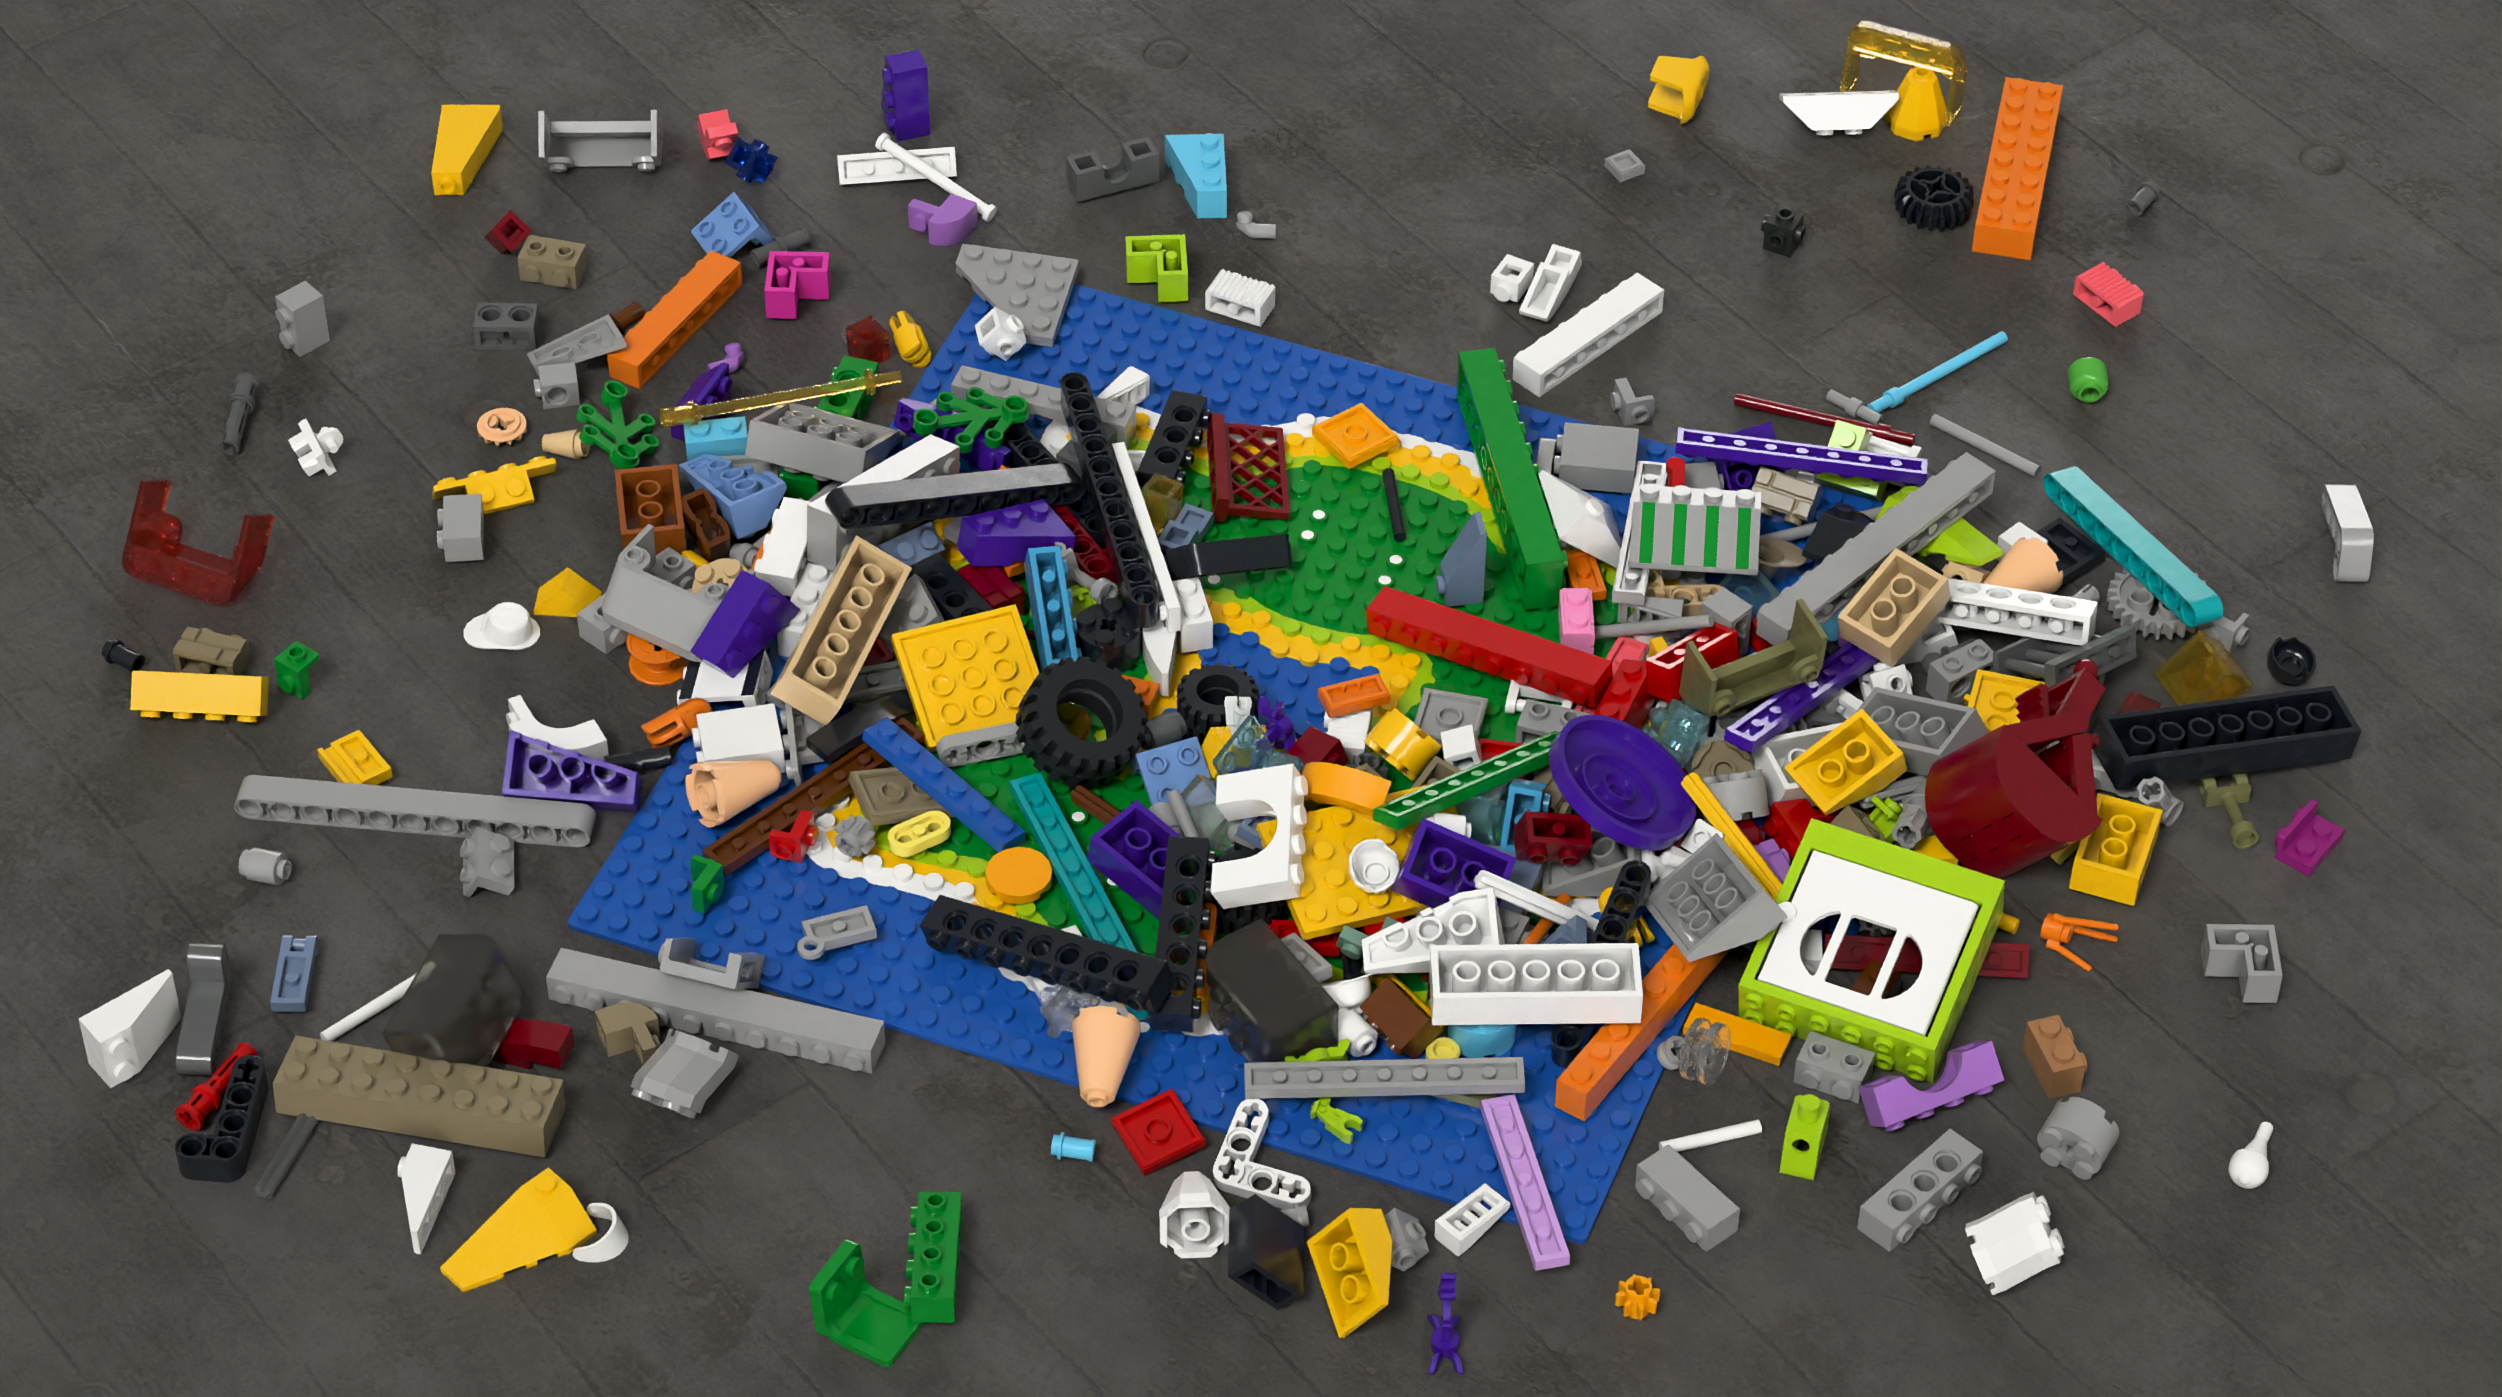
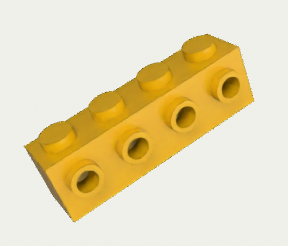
(199, 693)

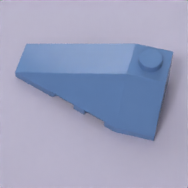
(740, 494)

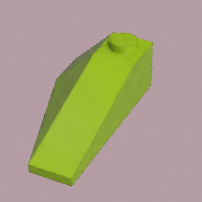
(1958, 542)

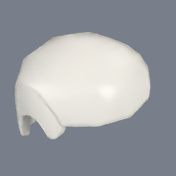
(1373, 866)

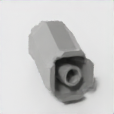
(683, 1073)

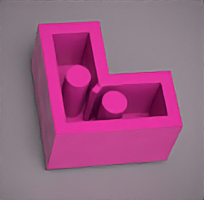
(793, 278)

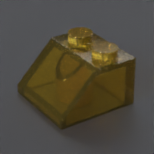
(2202, 672)

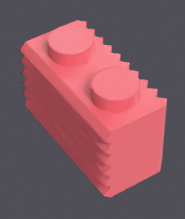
(2108, 294)

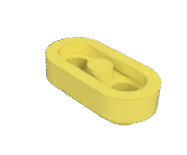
(919, 833)

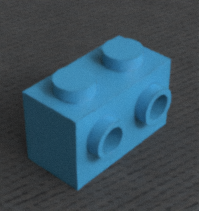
(1522, 797)

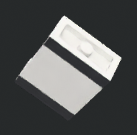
(714, 686)

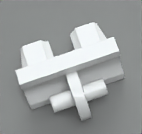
(325, 441)

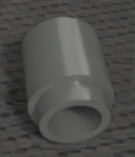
(1164, 730)

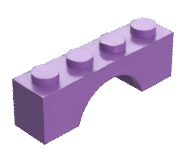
(1967, 1071)

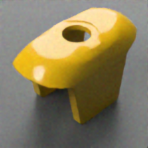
(1678, 85)

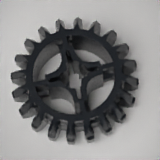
(1934, 198)

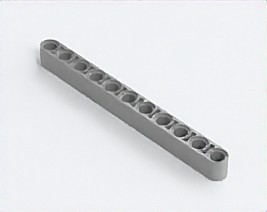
(413, 810)

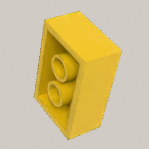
(2118, 852)

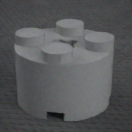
(1740, 794)
(2077, 1137)

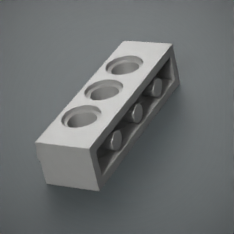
(1920, 1190)

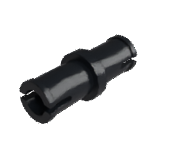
(641, 759)

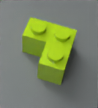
(1160, 261)
(1855, 438)

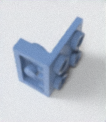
(731, 227)
(1169, 768)

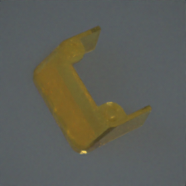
(1877, 40)

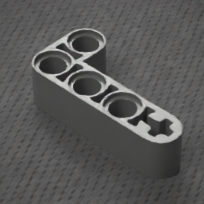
(205, 1009)

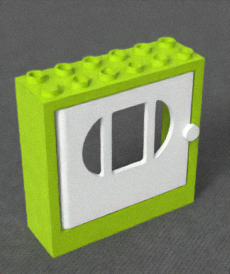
(1894, 889)

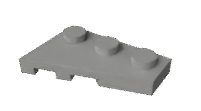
(580, 345)

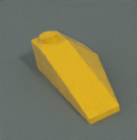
(529, 1226)

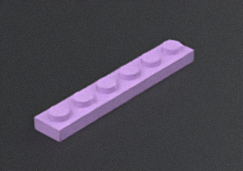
(1525, 1182)

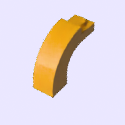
(1343, 787)

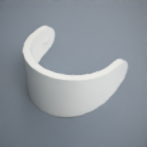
(611, 1243)

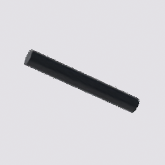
(1394, 505)

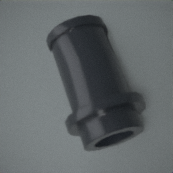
(116, 652)

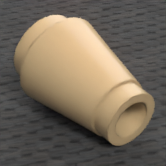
(565, 444)

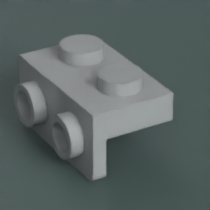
(487, 862)

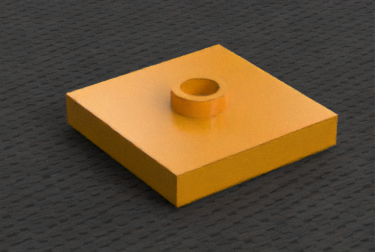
(1355, 435)

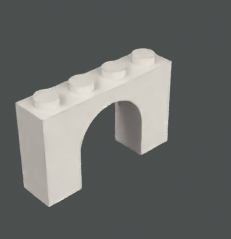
(1277, 869)

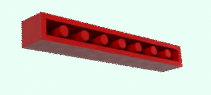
(1489, 647)

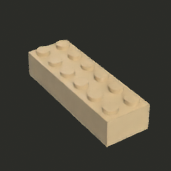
(841, 631)

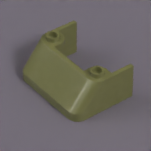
(1758, 674)

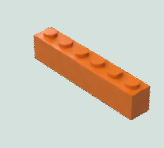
(675, 319)

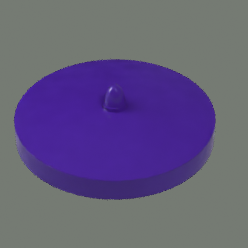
(1621, 782)

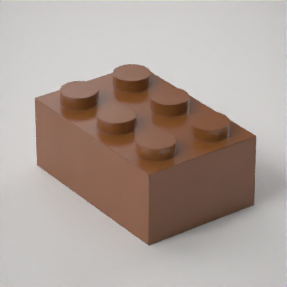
(652, 498)

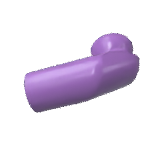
(733, 358)

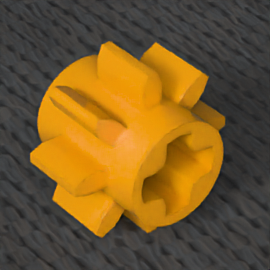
(1637, 1297)

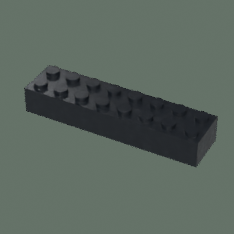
(2226, 737)

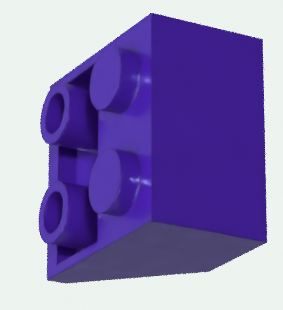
(707, 388)
(1739, 474)

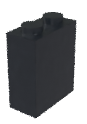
(1266, 1252)

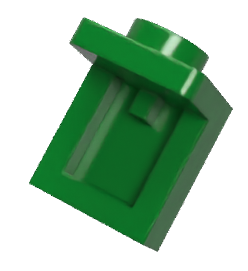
(292, 669)
(708, 882)

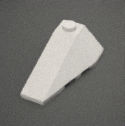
(1464, 920)

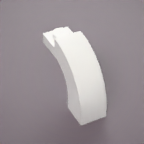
(582, 738)

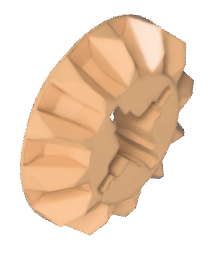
(509, 418)

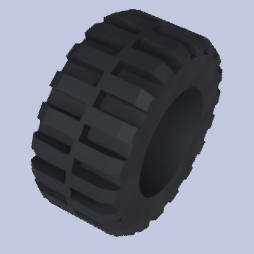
(1104, 694)

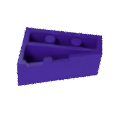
(906, 95)
(1008, 532)
(743, 624)

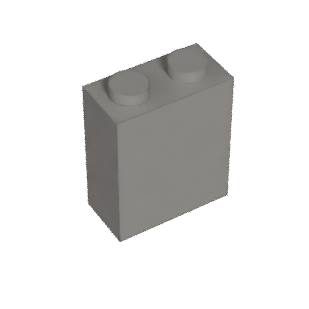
(1597, 457)

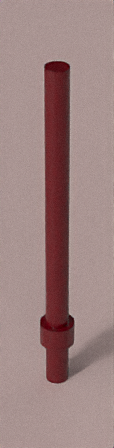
(1881, 431)

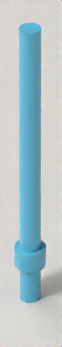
(1895, 395)

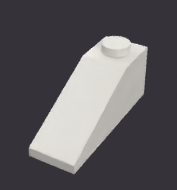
(425, 1181)

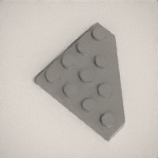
(1021, 285)

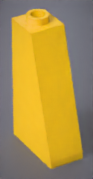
(463, 144)

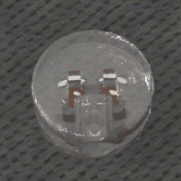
(1704, 1051)

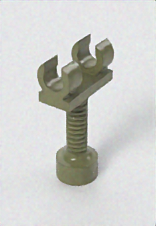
(2242, 832)

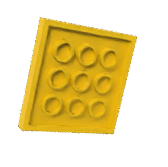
(966, 671)

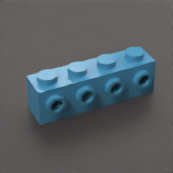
(1051, 605)

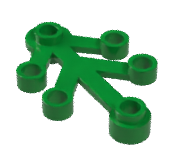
(1008, 412)
(621, 454)

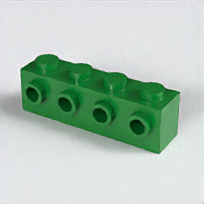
(935, 1257)

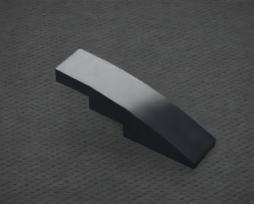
(847, 731)

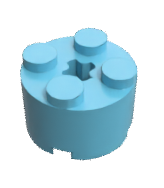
(1482, 1040)

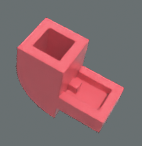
(716, 133)

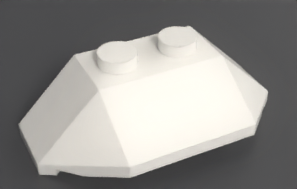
(1840, 109)

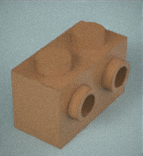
(2054, 1056)

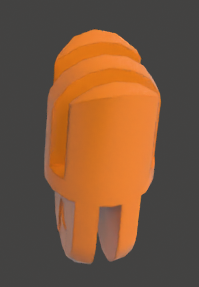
(675, 723)

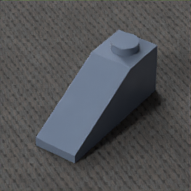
(1464, 566)

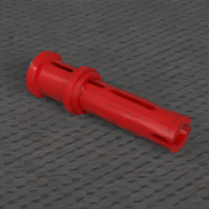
(208, 1095)

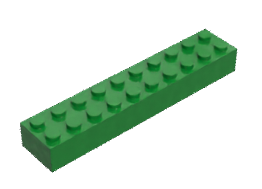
(1510, 478)

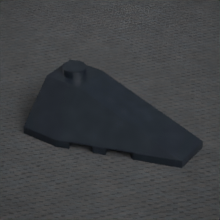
(1838, 526)

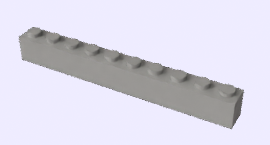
(1904, 527)
(720, 1011)

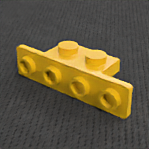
(499, 489)

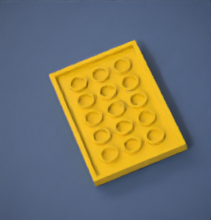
(1328, 893)

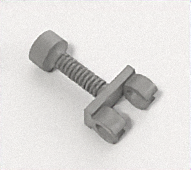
(1099, 589)

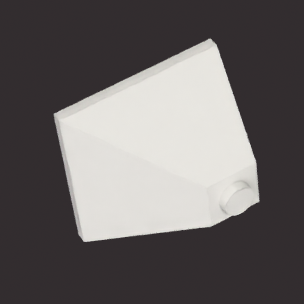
(1582, 519)

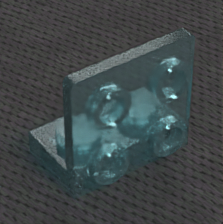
(1676, 729)
(1251, 750)

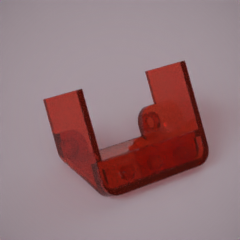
(158, 557)

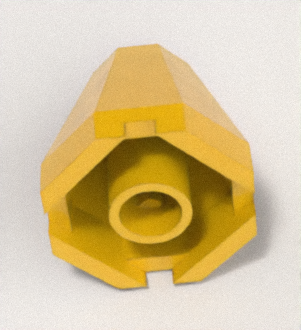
(1919, 106)

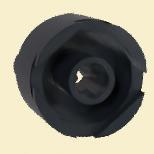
(1109, 635)

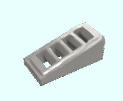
(1661, 607)

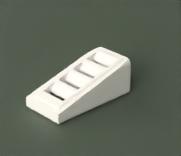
(1128, 388)
(1456, 1235)

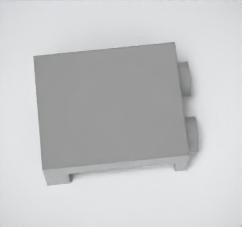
(742, 968)

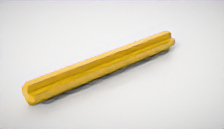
(1733, 835)

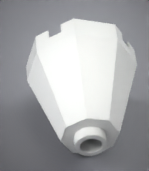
(1194, 1217)

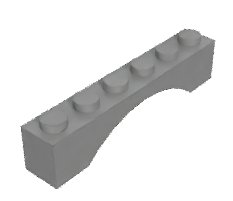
(1043, 399)

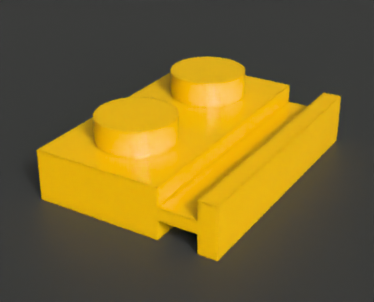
(355, 761)

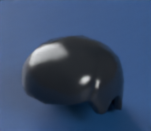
(2290, 661)

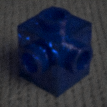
(751, 160)

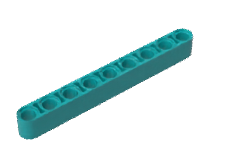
(2133, 547)

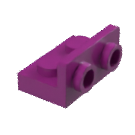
(2307, 839)

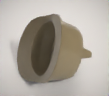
(1778, 554)

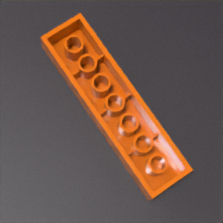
(2017, 168)

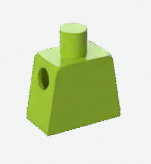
(1810, 1123)

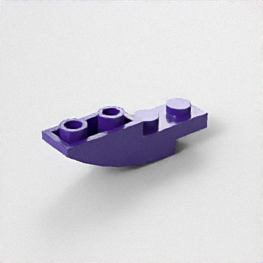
(980, 456)

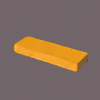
(1746, 1036)

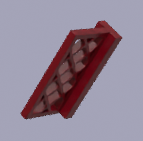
(1225, 489)

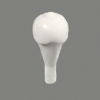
(2250, 1165)

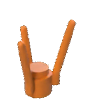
(2060, 929)

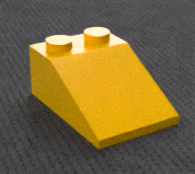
(1847, 764)
(1353, 1266)

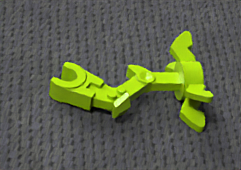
(1334, 1119)

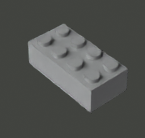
(1923, 726)

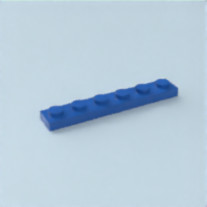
(943, 785)

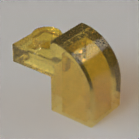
(1163, 500)

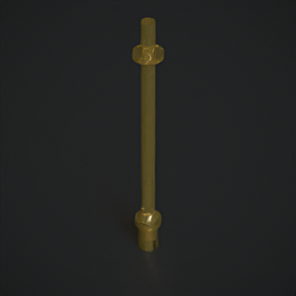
(693, 412)

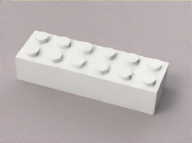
(1535, 984)

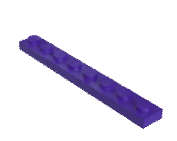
(1802, 456)
(1795, 702)

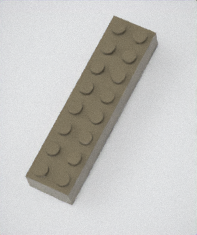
(419, 1096)

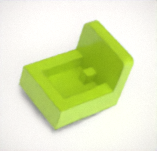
(1885, 815)

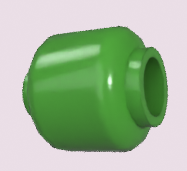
(2088, 379)

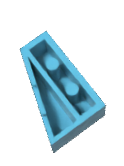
(1200, 170)

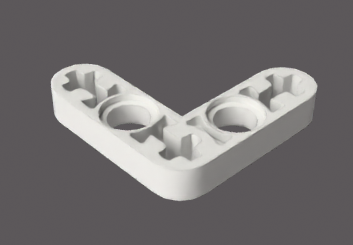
(1247, 1171)

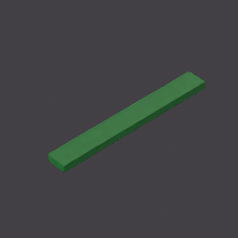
(1465, 784)

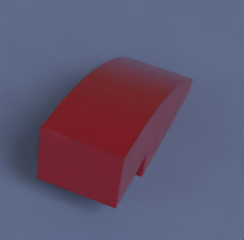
(535, 1042)

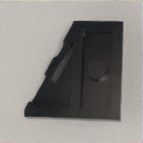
(2072, 549)

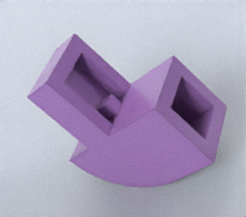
(944, 224)

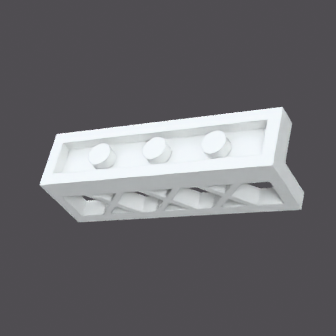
(886, 167)

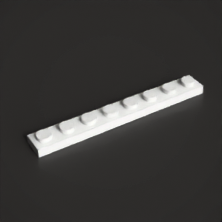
(1168, 603)

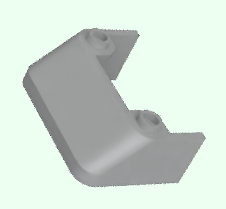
(600, 143)
(655, 607)

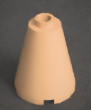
(2027, 567)
(729, 787)
(1103, 1051)

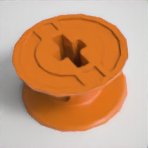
(654, 664)

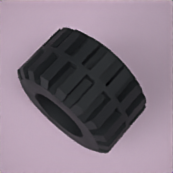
(1203, 696)
(1239, 917)

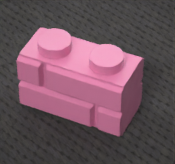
(1576, 619)

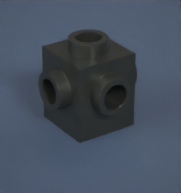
(1785, 225)

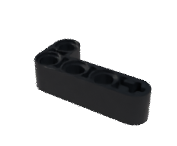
(1229, 557)
(227, 1151)

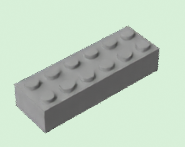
(923, 459)

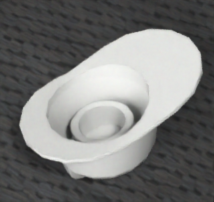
(503, 627)
(1349, 992)

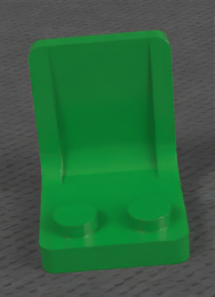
(857, 1313)

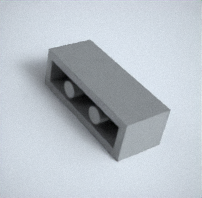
(1687, 1198)

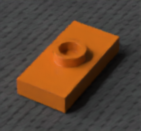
(1353, 695)

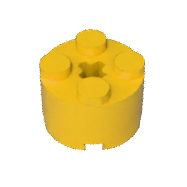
(1402, 743)

